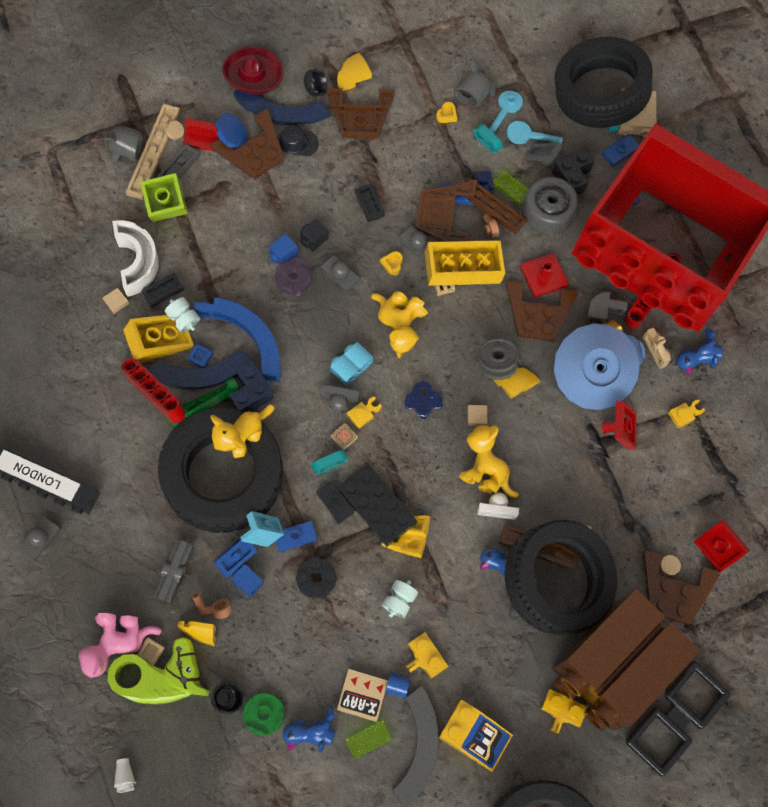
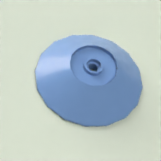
(578, 361)

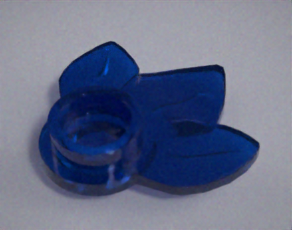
(423, 402)

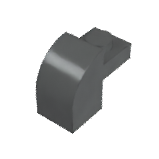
(602, 306)

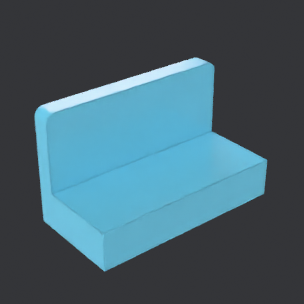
(264, 529)

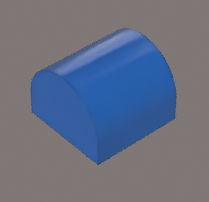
(397, 685)

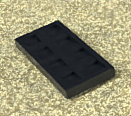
(377, 505)

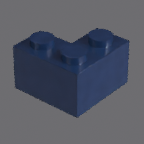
(254, 390)

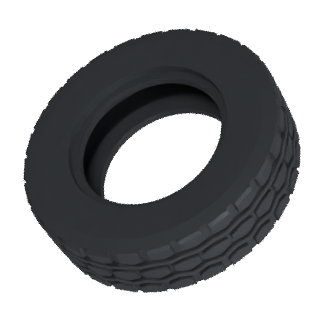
(207, 513)

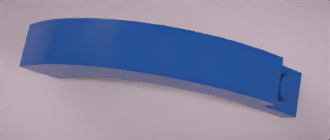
(252, 325)

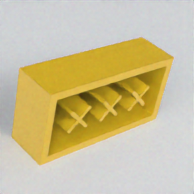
(464, 263)

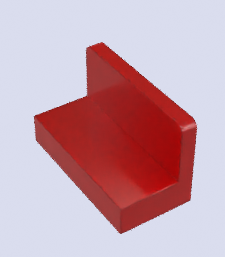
(200, 134)

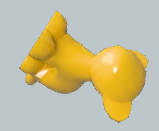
(399, 314)
(233, 437)
(481, 441)

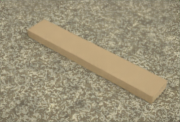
(153, 151)

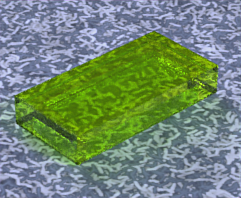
(510, 187)
(368, 740)

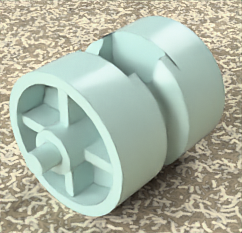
(179, 311)
(401, 595)

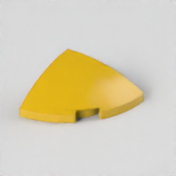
(353, 71)
(518, 382)
(414, 540)
(199, 631)

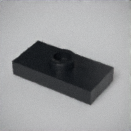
(369, 203)
(162, 290)
(335, 502)

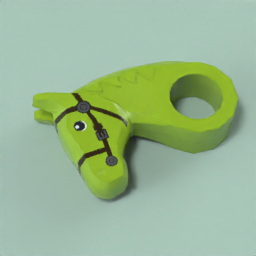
(157, 685)

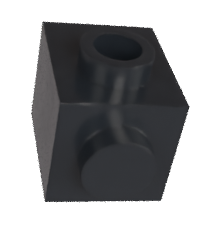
(313, 235)

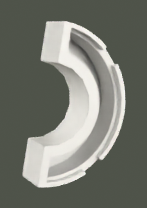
(146, 263)

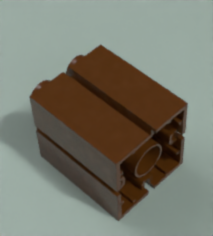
(624, 662)

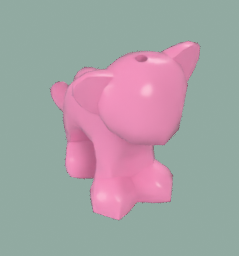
(95, 657)

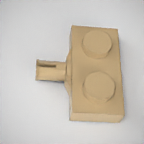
(655, 345)

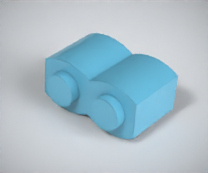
(351, 363)

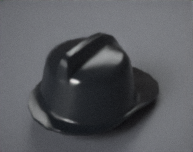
(298, 141)

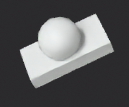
(498, 508)

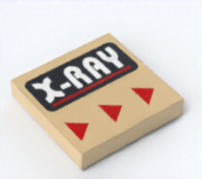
(362, 695)

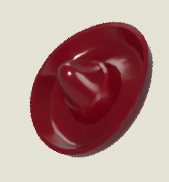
(253, 70)

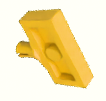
(426, 656)
(563, 710)

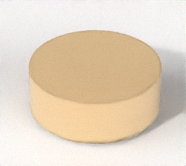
(174, 130)
(670, 565)

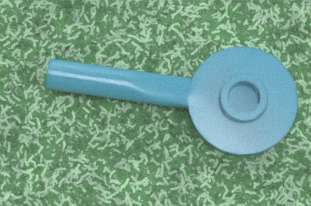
(509, 103)
(520, 133)

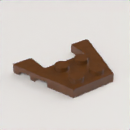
(360, 120)
(259, 153)
(437, 210)
(537, 319)
(674, 598)

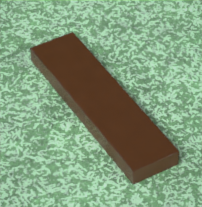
(497, 209)
(553, 552)

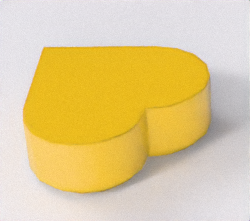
(447, 113)
(392, 262)

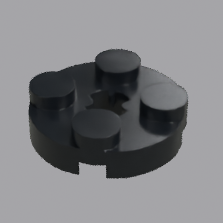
(316, 566)

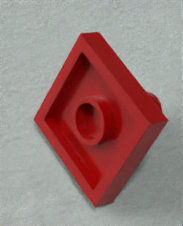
(544, 275)
(623, 426)
(721, 545)

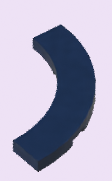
(281, 114)
(199, 378)

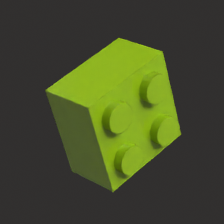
(164, 197)

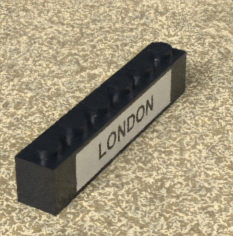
(47, 482)

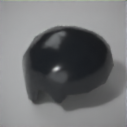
(315, 82)
(227, 698)

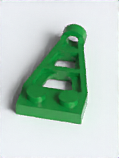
(208, 400)

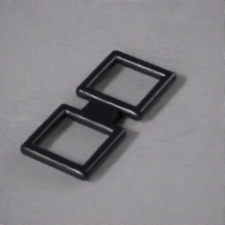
(677, 718)

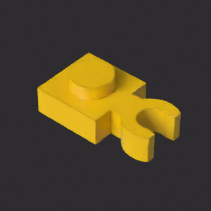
(362, 414)
(684, 415)

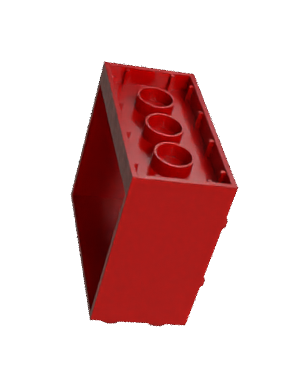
(697, 188)

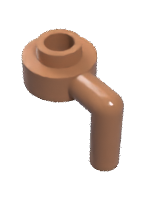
(491, 227)
(220, 609)

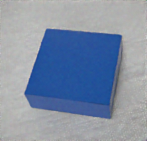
(200, 356)

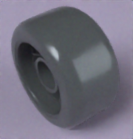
(550, 205)

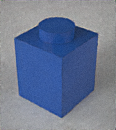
(282, 249)
(246, 580)

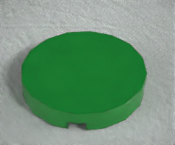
(263, 714)

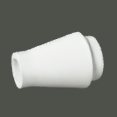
(124, 776)

